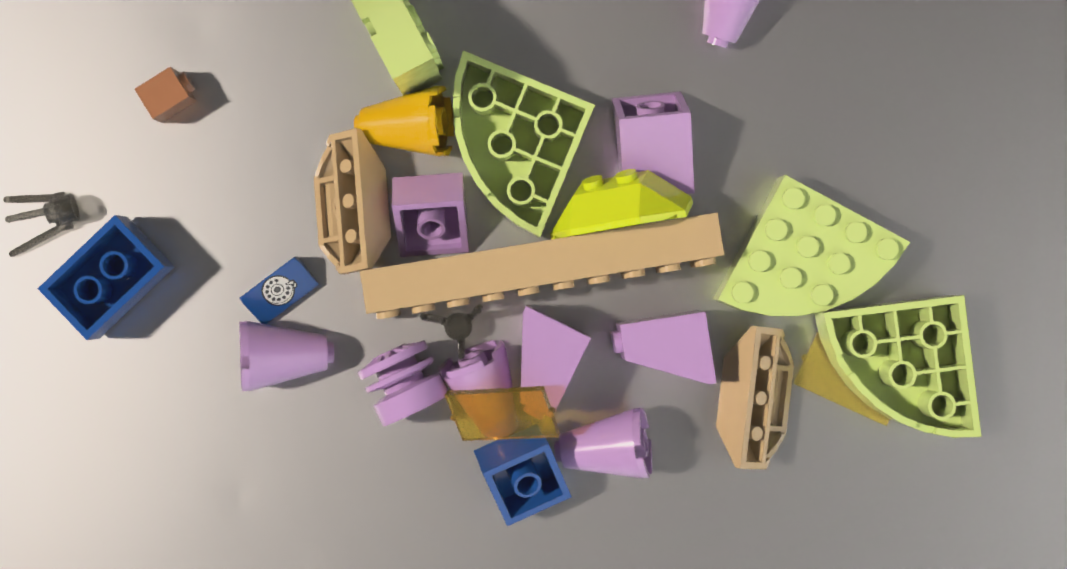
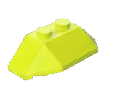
(620, 202)

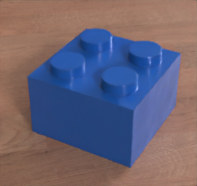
(522, 476)

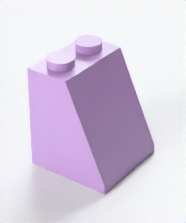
(656, 136)
(669, 344)
(549, 353)

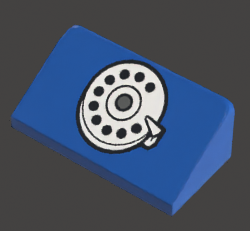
(279, 290)

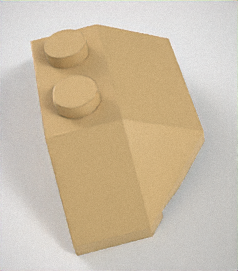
(351, 202)
(755, 397)

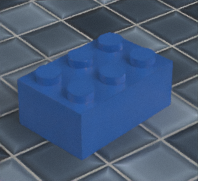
(106, 277)

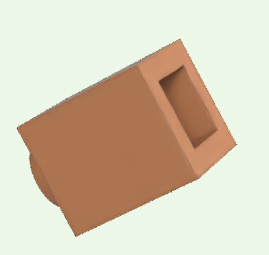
(166, 94)

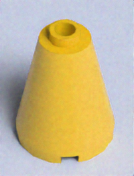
(410, 122)

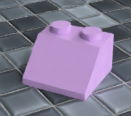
(430, 214)

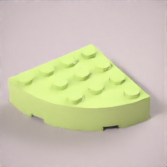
(401, 43)
(516, 138)
(806, 255)
(907, 361)

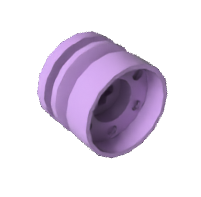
(403, 382)

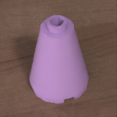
(726, 19)
(280, 354)
(482, 368)
(609, 446)

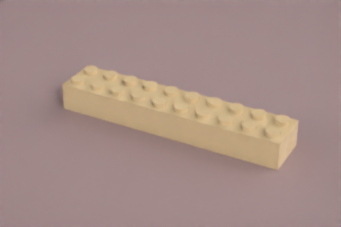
(542, 263)

